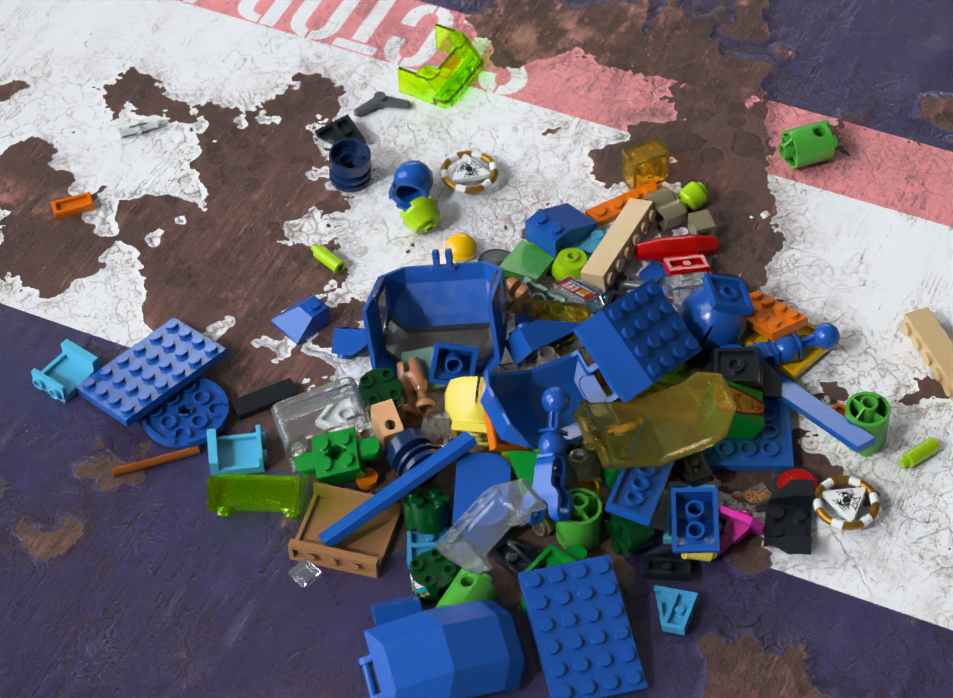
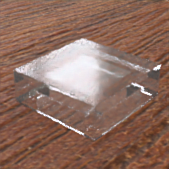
(305, 573)

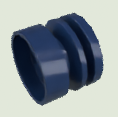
(349, 165)
(409, 450)

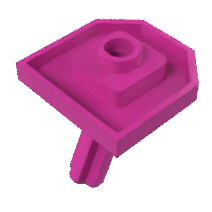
(737, 526)

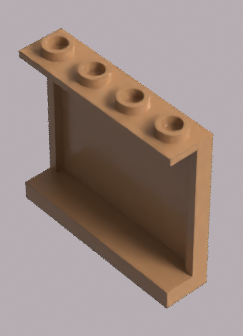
(357, 553)

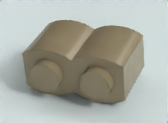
(668, 209)

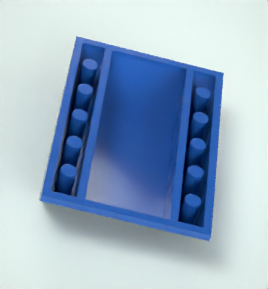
(637, 340)

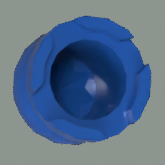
(410, 182)

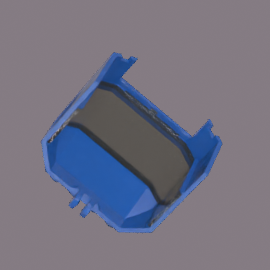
(440, 304)

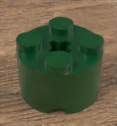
(427, 511)
(627, 535)

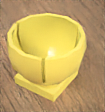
(465, 409)

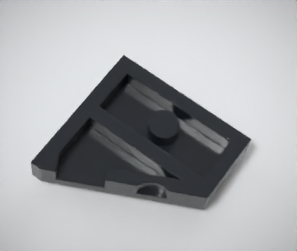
(339, 130)
(693, 469)
(513, 556)
(666, 566)

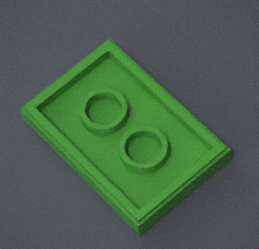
(527, 261)

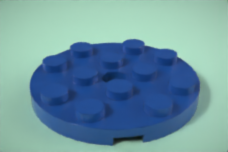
(207, 411)

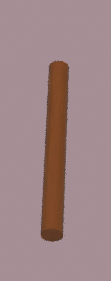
(154, 461)

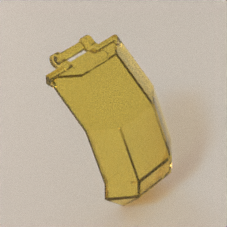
(660, 424)

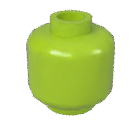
(693, 195)

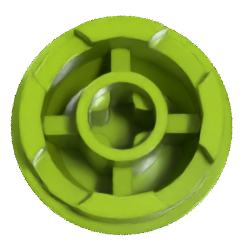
(422, 215)
(568, 263)

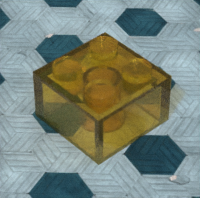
(645, 163)

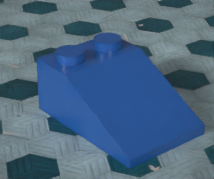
(557, 228)
(530, 337)
(694, 520)

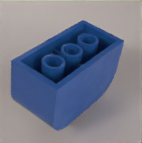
(475, 475)

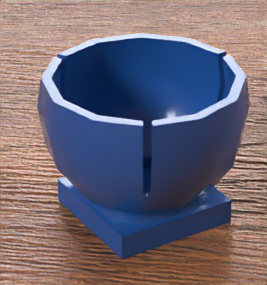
(720, 305)

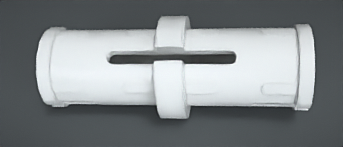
(137, 126)

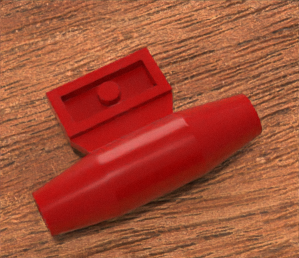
(678, 253)

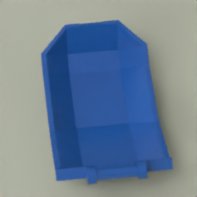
(516, 404)
(446, 653)

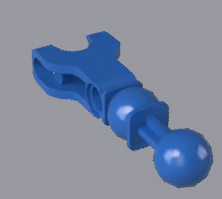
(789, 348)
(550, 465)

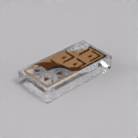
(750, 499)

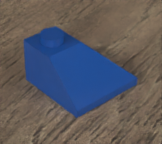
(303, 319)
(348, 341)

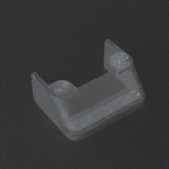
(318, 413)
(487, 522)

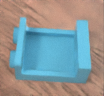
(66, 371)
(237, 452)

